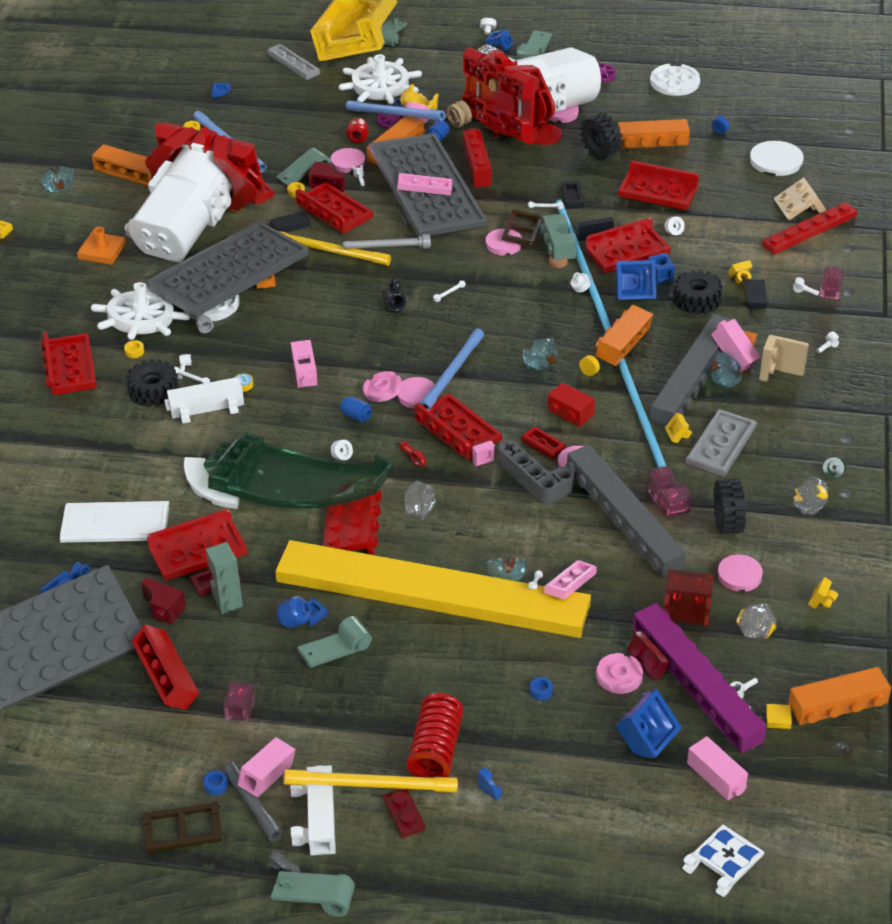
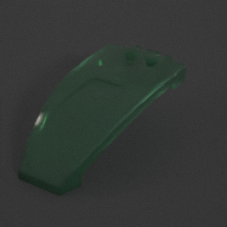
(289, 478)

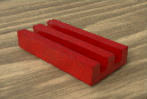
(541, 445)

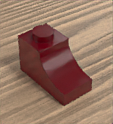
(322, 173)
(165, 601)

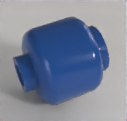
(293, 612)

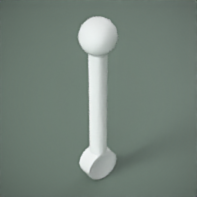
(559, 205)
(437, 297)
(203, 380)
(538, 575)

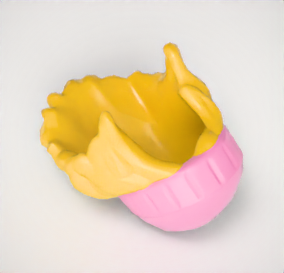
(415, 100)

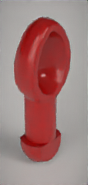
(416, 456)

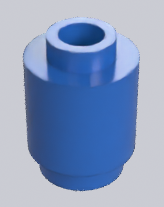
(440, 128)
(356, 409)

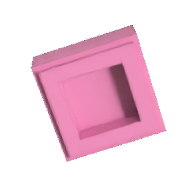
(483, 453)

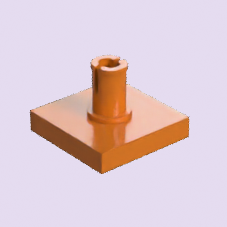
(101, 247)

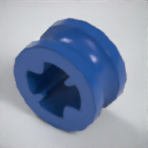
(79, 570)

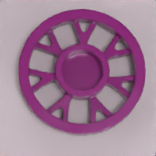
(604, 70)
(390, 119)

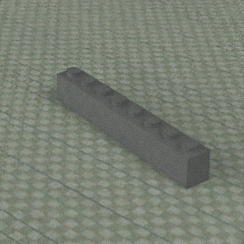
(688, 376)
(626, 511)

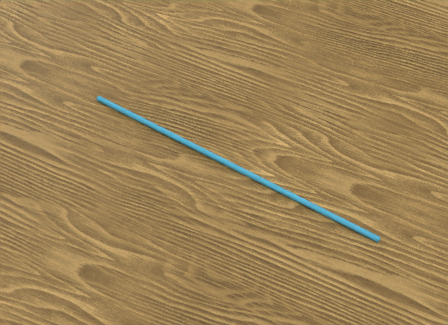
(622, 365)

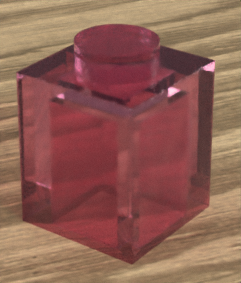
(831, 282)
(658, 479)
(674, 500)
(239, 701)

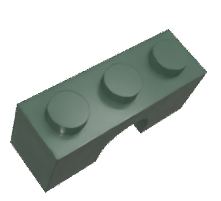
(556, 236)
(226, 580)

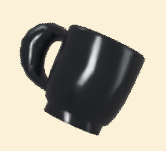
(393, 296)

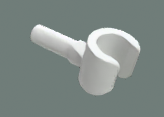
(358, 173)
(799, 287)
(831, 339)
(185, 360)
(740, 688)

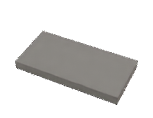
(721, 442)

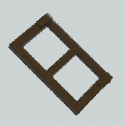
(535, 230)
(183, 841)

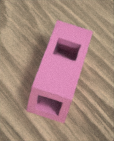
(735, 342)
(304, 363)
(266, 767)
(717, 768)

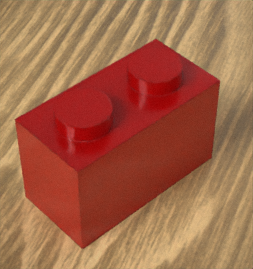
(571, 404)

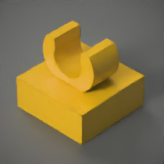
(740, 269)
(678, 428)
(823, 595)

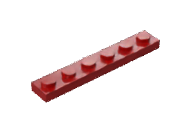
(809, 228)

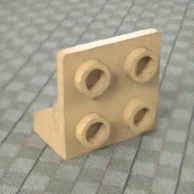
(797, 199)
(783, 356)

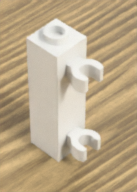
(205, 398)
(321, 820)

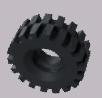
(601, 136)
(697, 292)
(151, 381)
(729, 506)

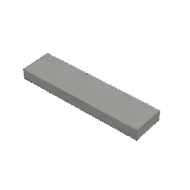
(293, 61)

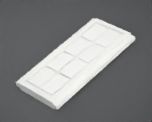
(113, 521)

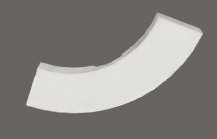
(198, 480)

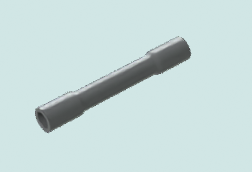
(265, 820)

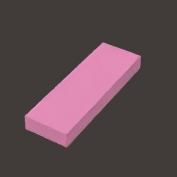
(424, 184)
(570, 579)

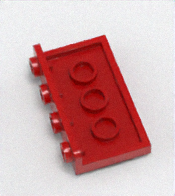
(659, 185)
(333, 207)
(625, 243)
(68, 363)
(456, 425)
(353, 524)
(184, 546)

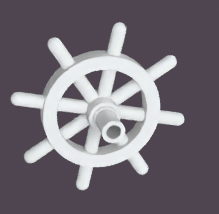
(376, 85)
(138, 312)

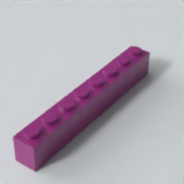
(701, 679)

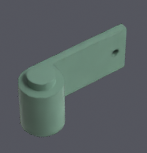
(390, 30)
(536, 45)
(302, 166)
(350, 639)
(331, 891)

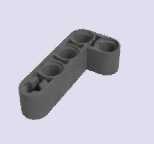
(543, 485)

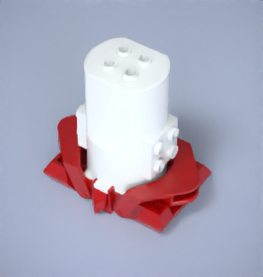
(526, 92)
(192, 187)

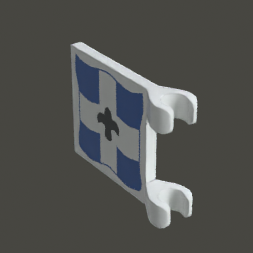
(726, 855)

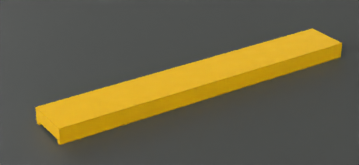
(432, 588)

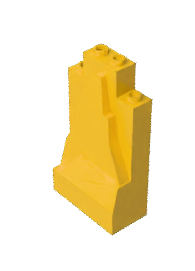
(350, 28)

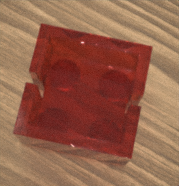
(688, 597)

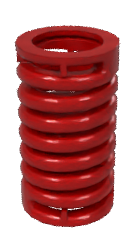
(435, 736)

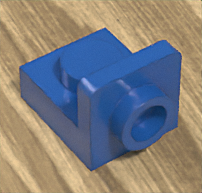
(500, 37)

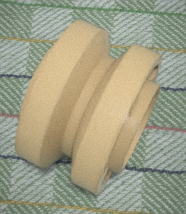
(459, 114)

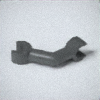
(279, 862)

